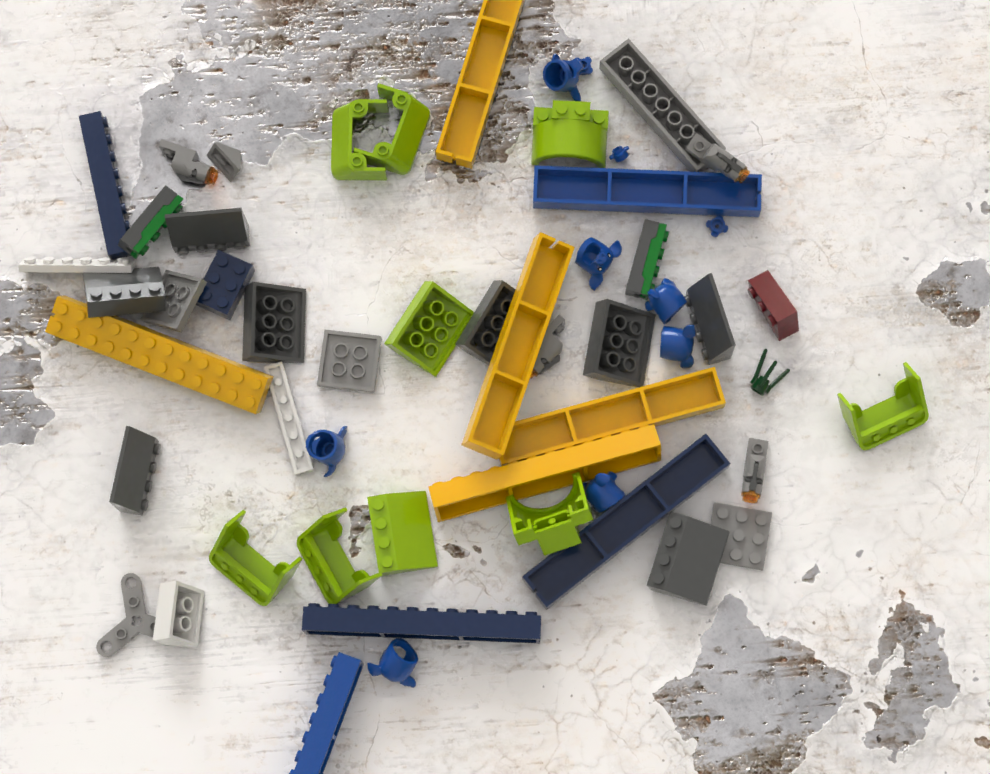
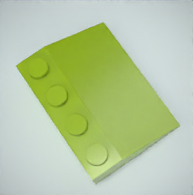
(429, 328)
(402, 532)

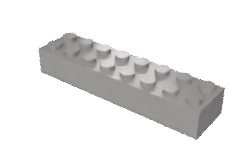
(656, 102)

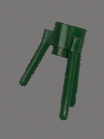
(760, 384)

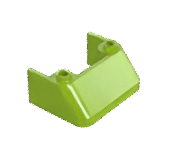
(402, 152)
(344, 163)
(890, 416)
(329, 562)
(246, 566)

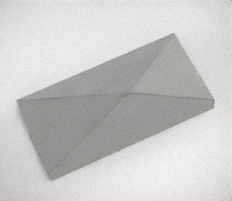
(226, 159)

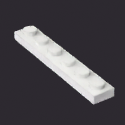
(69, 265)
(289, 419)

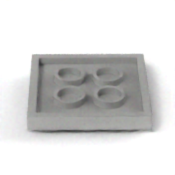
(180, 300)
(349, 361)
(747, 535)

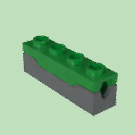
(150, 222)
(646, 259)

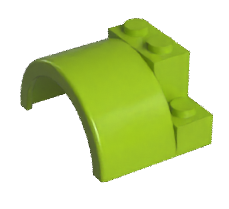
(570, 131)
(551, 526)

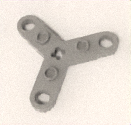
(134, 607)

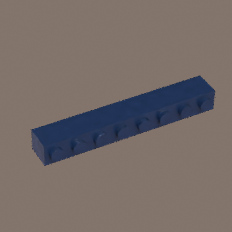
(105, 182)

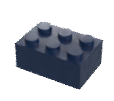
(225, 284)

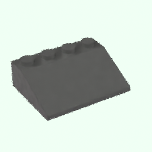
(208, 230)
(124, 292)
(710, 320)
(273, 323)
(486, 323)
(619, 343)
(134, 471)
(688, 559)

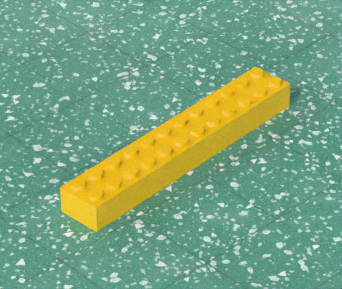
(478, 81)
(518, 346)
(160, 355)
(612, 414)
(545, 472)

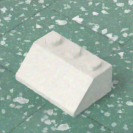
(178, 615)

